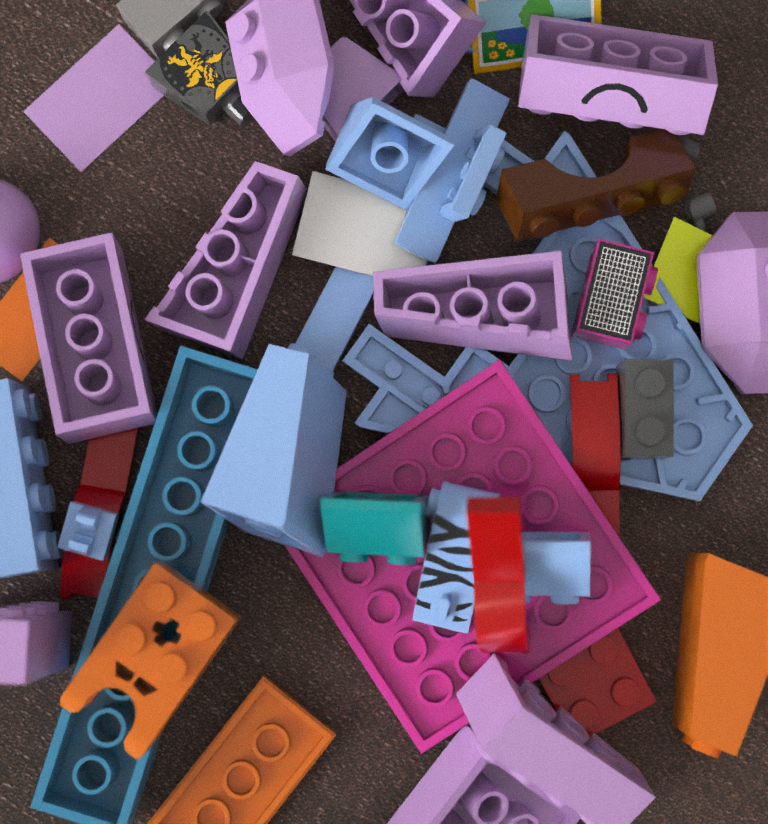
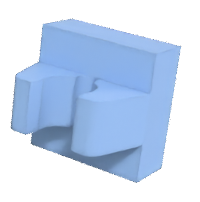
(88, 530)

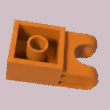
(146, 665)

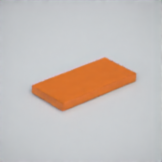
(250, 762)

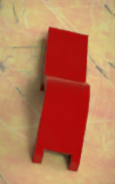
(597, 441)
(103, 485)
(498, 573)

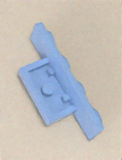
(457, 183)

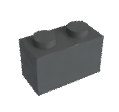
(646, 408)

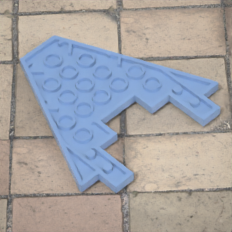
(706, 412)

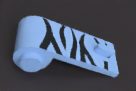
(447, 580)

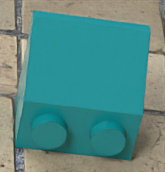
(375, 525)

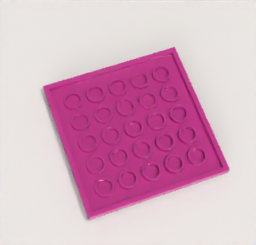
(495, 443)

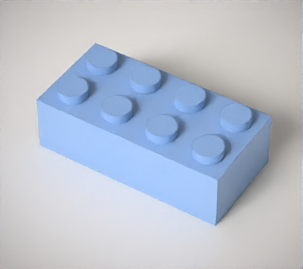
(25, 499)

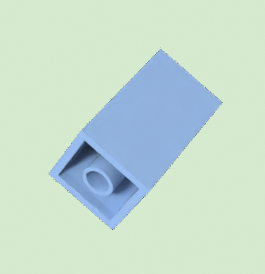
(282, 451)

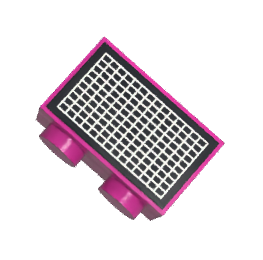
(614, 294)

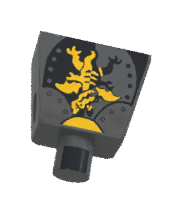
(201, 73)

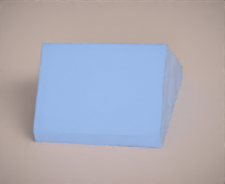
(387, 151)

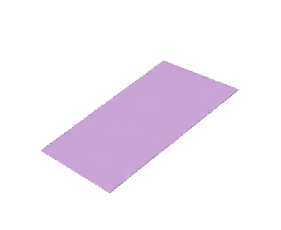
(96, 98)

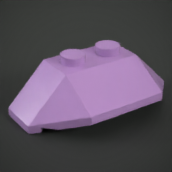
(283, 68)
(735, 300)

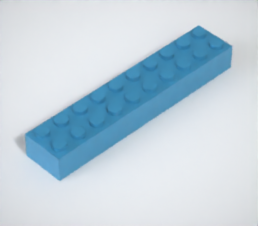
(87, 767)

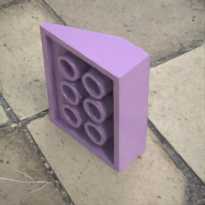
(471, 790)

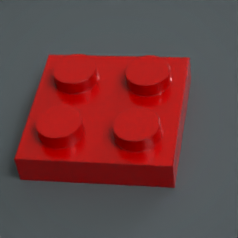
(599, 684)

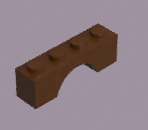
(545, 200)

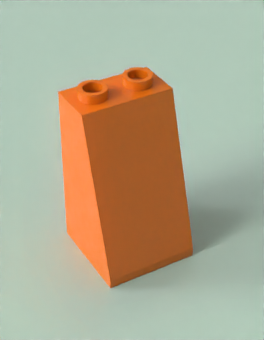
(720, 653)

